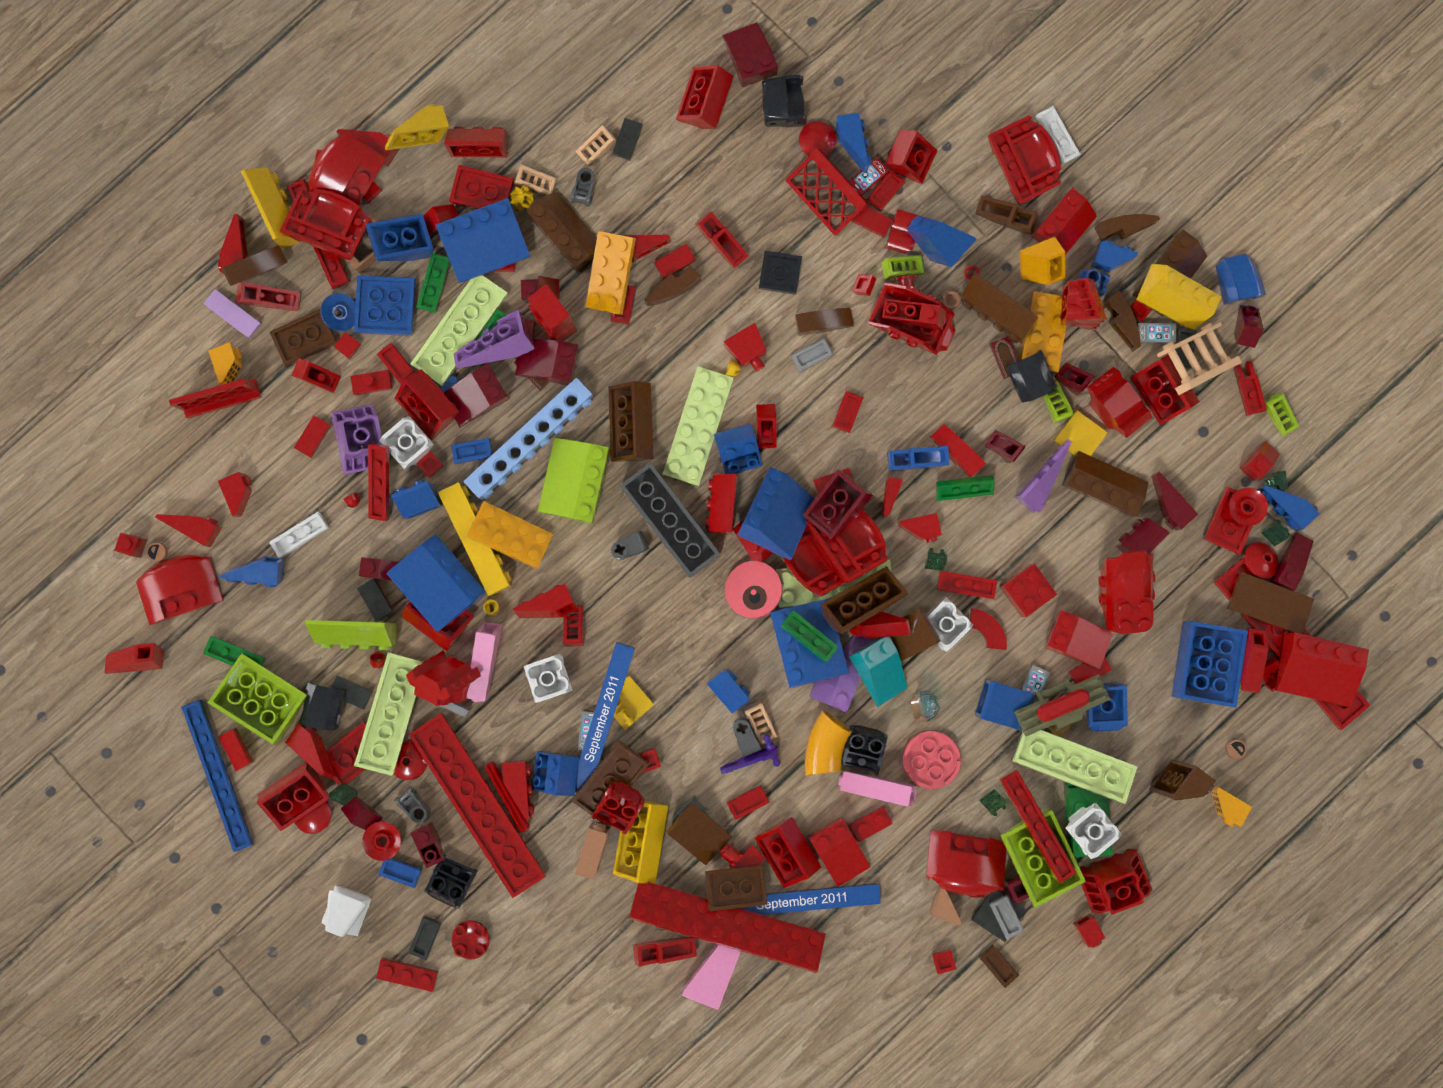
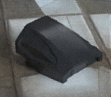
(1031, 377)
(322, 707)
(864, 749)
(450, 882)

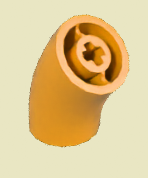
(825, 745)

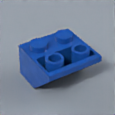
(738, 449)
(416, 499)
(728, 690)
(555, 773)

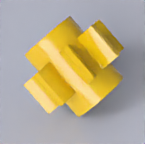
(522, 198)

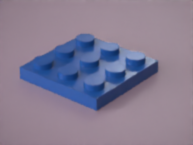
(384, 305)

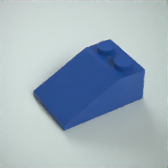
(400, 239)

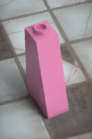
(484, 657)
(878, 788)
(712, 977)

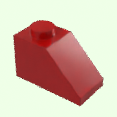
(316, 375)
(766, 426)
(1260, 461)
(236, 492)
(922, 527)

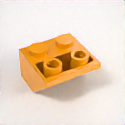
(1043, 262)

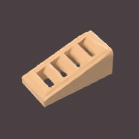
(592, 140)
(537, 174)
(753, 707)

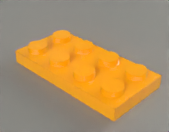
(610, 272)
(1048, 333)
(509, 535)

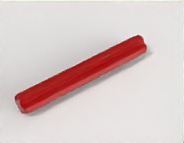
(513, 809)

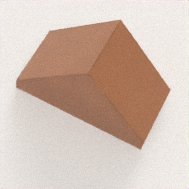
(943, 907)

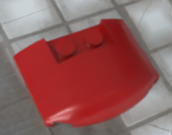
(1026, 158)
(346, 168)
(326, 222)
(855, 548)
(813, 567)
(178, 587)
(966, 863)

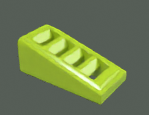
(890, 267)
(1065, 405)
(1286, 410)

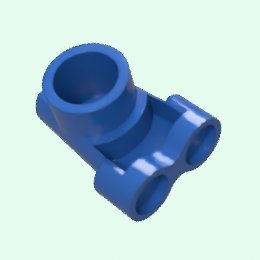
(1100, 279)

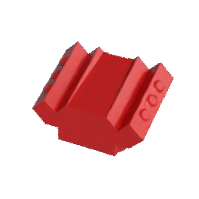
(1081, 305)
(1118, 403)
(442, 679)
(1116, 883)

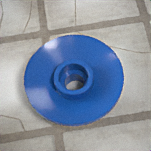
(344, 305)

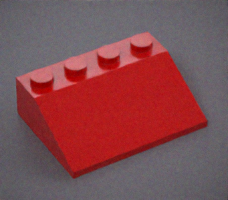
(1320, 669)

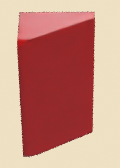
(236, 749)

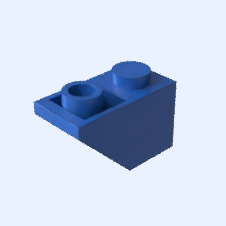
(1110, 256)

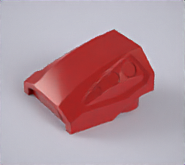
(619, 806)

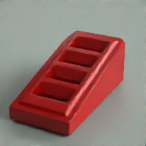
(891, 492)
(580, 633)

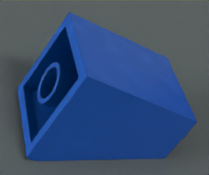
(939, 241)
(999, 703)

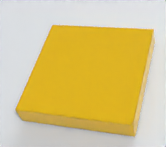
(1082, 433)

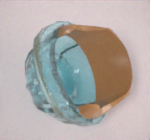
(925, 706)

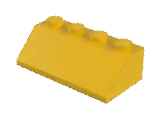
(270, 202)
(1178, 296)
(641, 847)

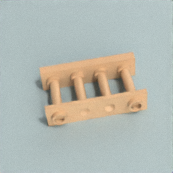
(1212, 368)

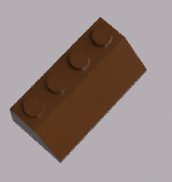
(564, 230)
(1182, 255)
(998, 309)
(630, 422)
(1106, 484)
(863, 600)
(1183, 782)

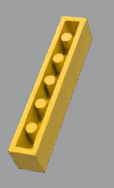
(483, 558)

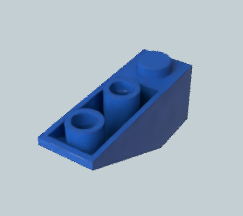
(851, 137)
(1293, 509)
(262, 570)

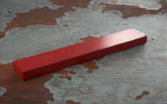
(330, 263)
(1037, 826)

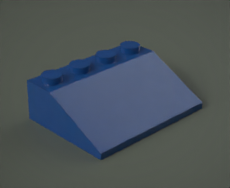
(483, 240)
(777, 514)
(436, 583)
(800, 663)
(1209, 663)

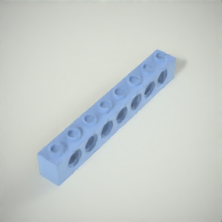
(531, 428)

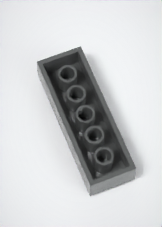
(670, 520)

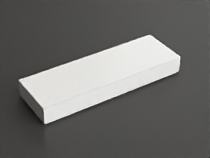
(1056, 129)
(299, 535)

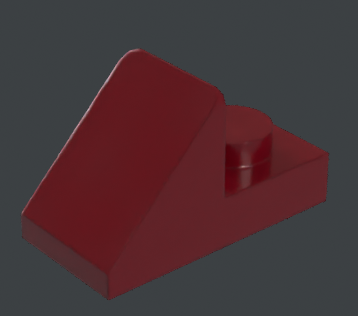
(530, 286)
(1004, 446)

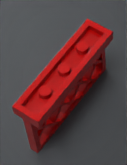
(839, 180)
(217, 397)

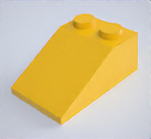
(423, 128)

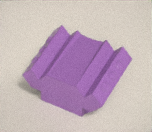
(354, 432)

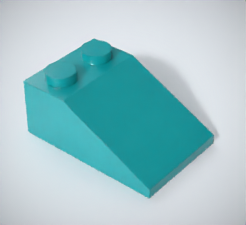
(880, 669)

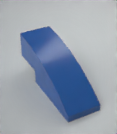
(918, 458)

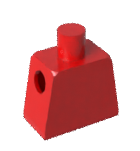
(747, 347)

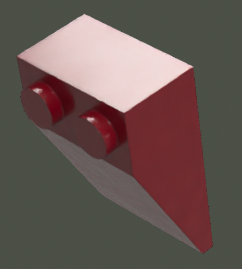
(750, 54)
(549, 361)
(476, 394)
(837, 504)

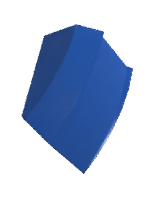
(1239, 279)
(1111, 714)

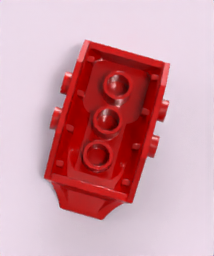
(915, 336)
(1128, 592)

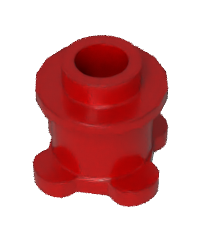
(906, 280)
(731, 854)

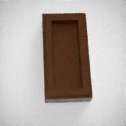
(998, 966)

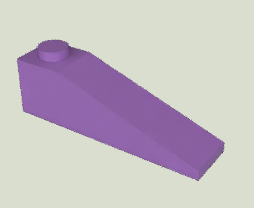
(502, 342)
(1040, 485)
(841, 689)

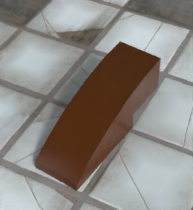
(1007, 214)
(1125, 225)
(254, 265)
(673, 287)
(1124, 320)
(823, 321)

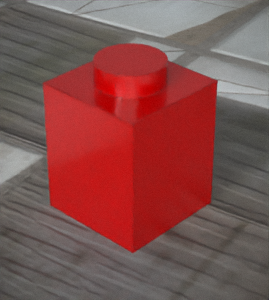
(130, 545)
(1089, 931)

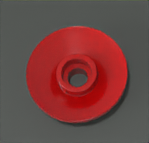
(1256, 504)
(1261, 560)
(417, 763)
(374, 847)

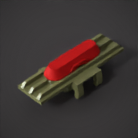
(1063, 709)

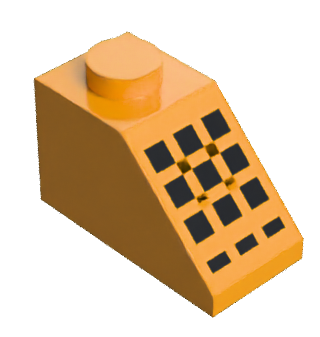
(226, 362)
(1230, 808)

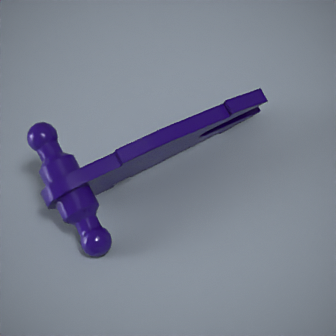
(769, 752)

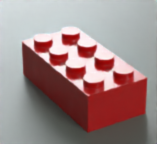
(551, 314)

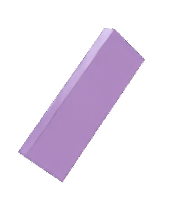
(232, 314)

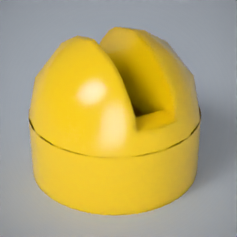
(732, 368)
(486, 607)

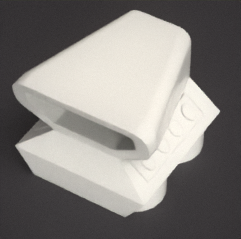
(407, 442)
(948, 623)
(548, 678)
(1092, 830)
(345, 911)

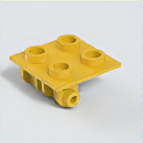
(631, 704)

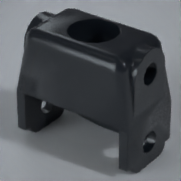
(783, 101)

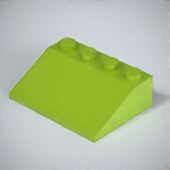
(574, 480)
(352, 633)
(258, 699)
(1032, 866)

